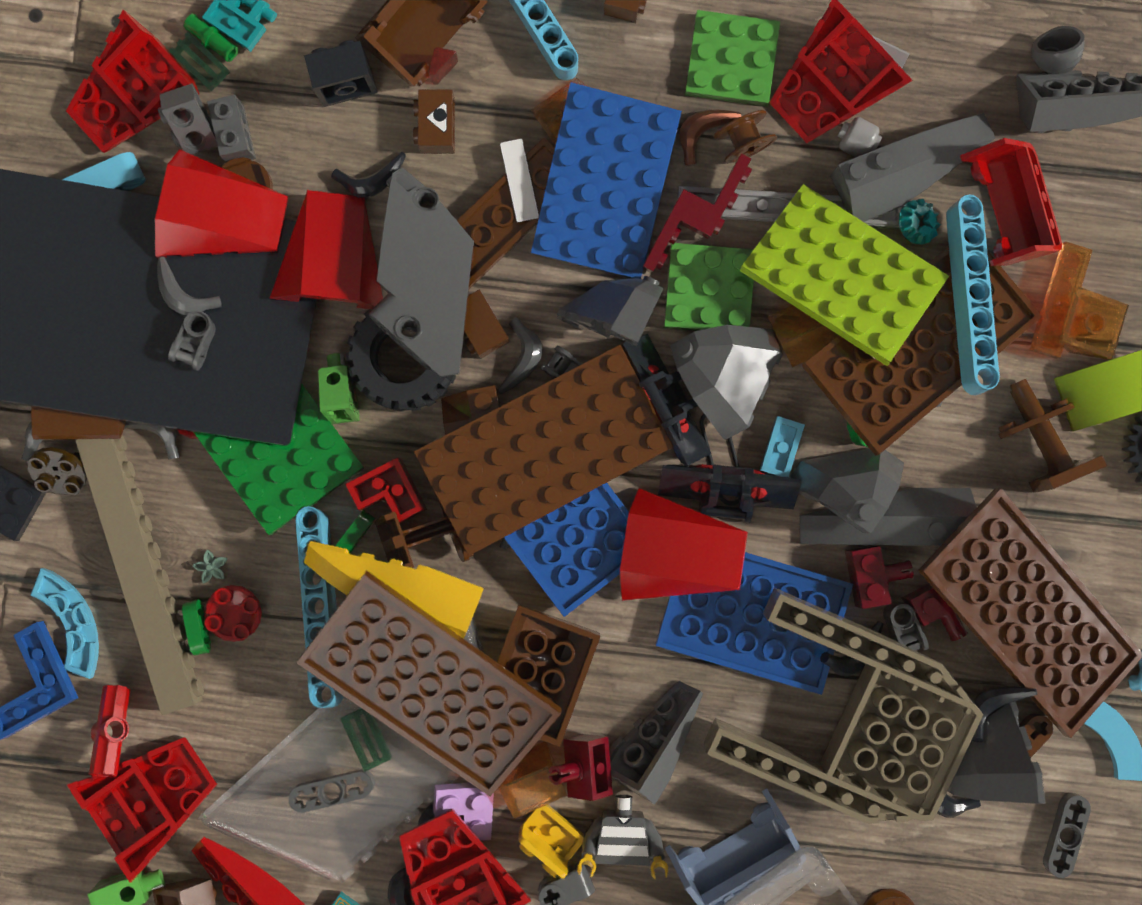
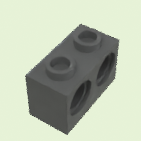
(192, 119)
(231, 128)

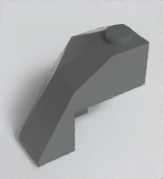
(614, 308)
(727, 372)
(852, 484)
(1000, 764)

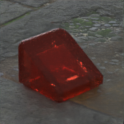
(442, 63)

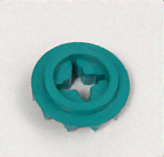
(909, 222)

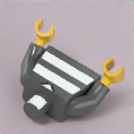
(622, 839)

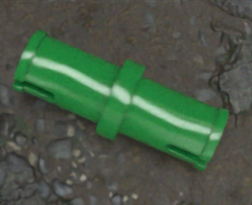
(210, 37)

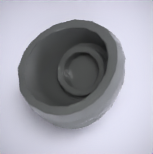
(1058, 49)

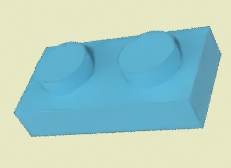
(781, 447)

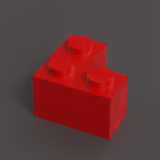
(391, 483)

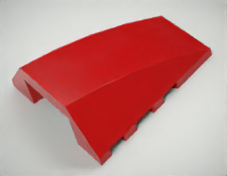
(836, 75)
(126, 85)
(215, 211)
(330, 253)
(678, 551)
(145, 801)
(454, 867)

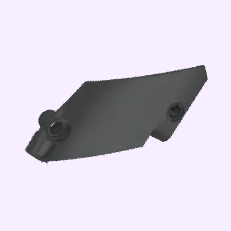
(425, 273)

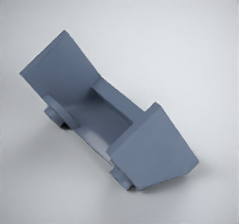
(738, 860)

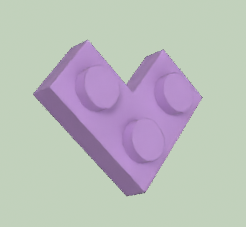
(466, 801)

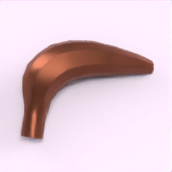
(698, 124)

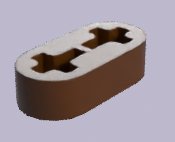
(1037, 739)

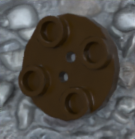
(57, 471)

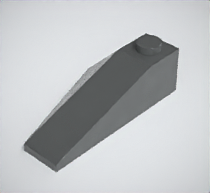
(651, 750)

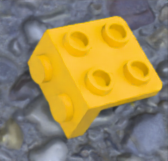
(550, 839)

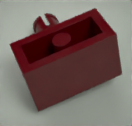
(872, 576)
(931, 606)
(585, 767)

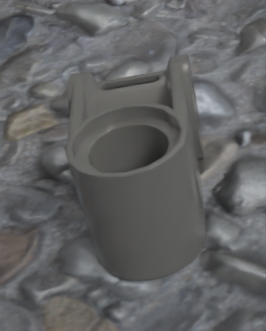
(192, 342)
(568, 363)
(908, 629)
(567, 890)

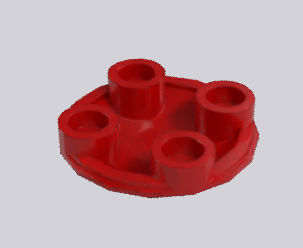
(232, 613)

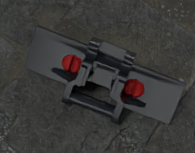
(667, 400)
(748, 485)

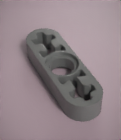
(309, 788)
(1073, 847)

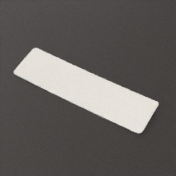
(519, 180)

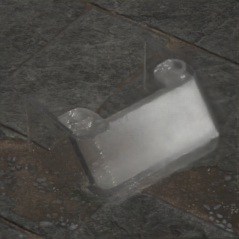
(788, 876)

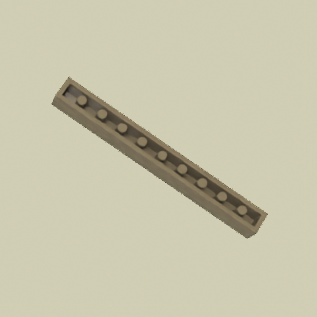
(141, 573)

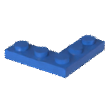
(51, 679)

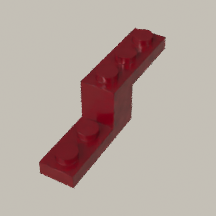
(698, 214)

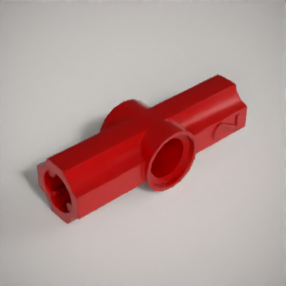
(105, 748)

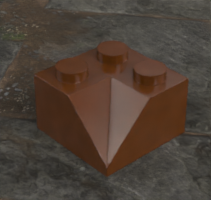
(468, 406)

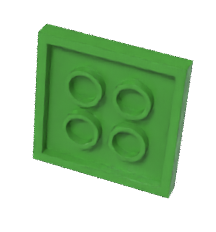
(732, 58)
(707, 287)

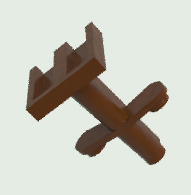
(1059, 463)
(397, 541)

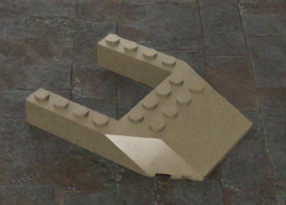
(895, 737)

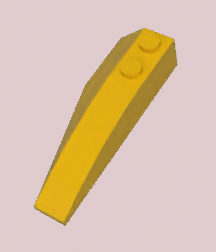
(435, 592)

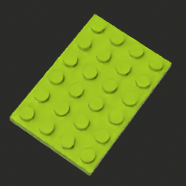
(844, 274)

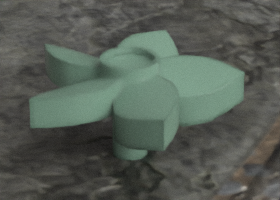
(210, 566)

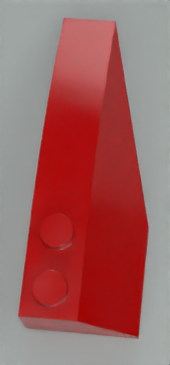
(241, 879)

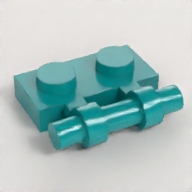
(238, 25)

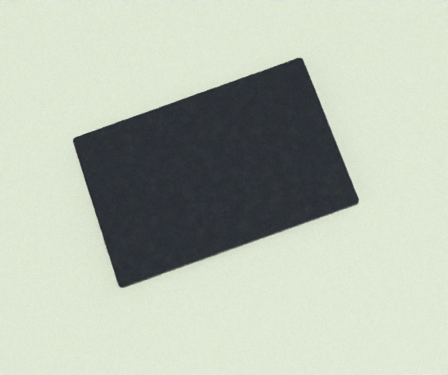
(96, 336)

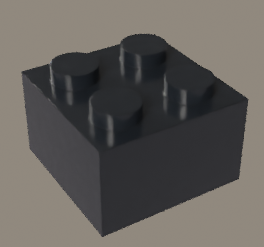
(340, 73)

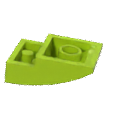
(1103, 391)

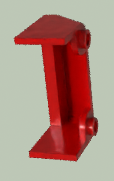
(1018, 200)

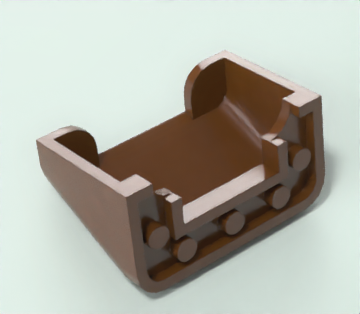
(409, 30)

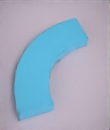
(76, 617)
(1120, 742)

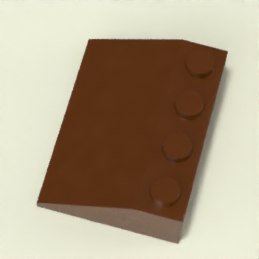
(551, 659)

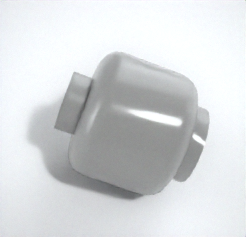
(859, 137)

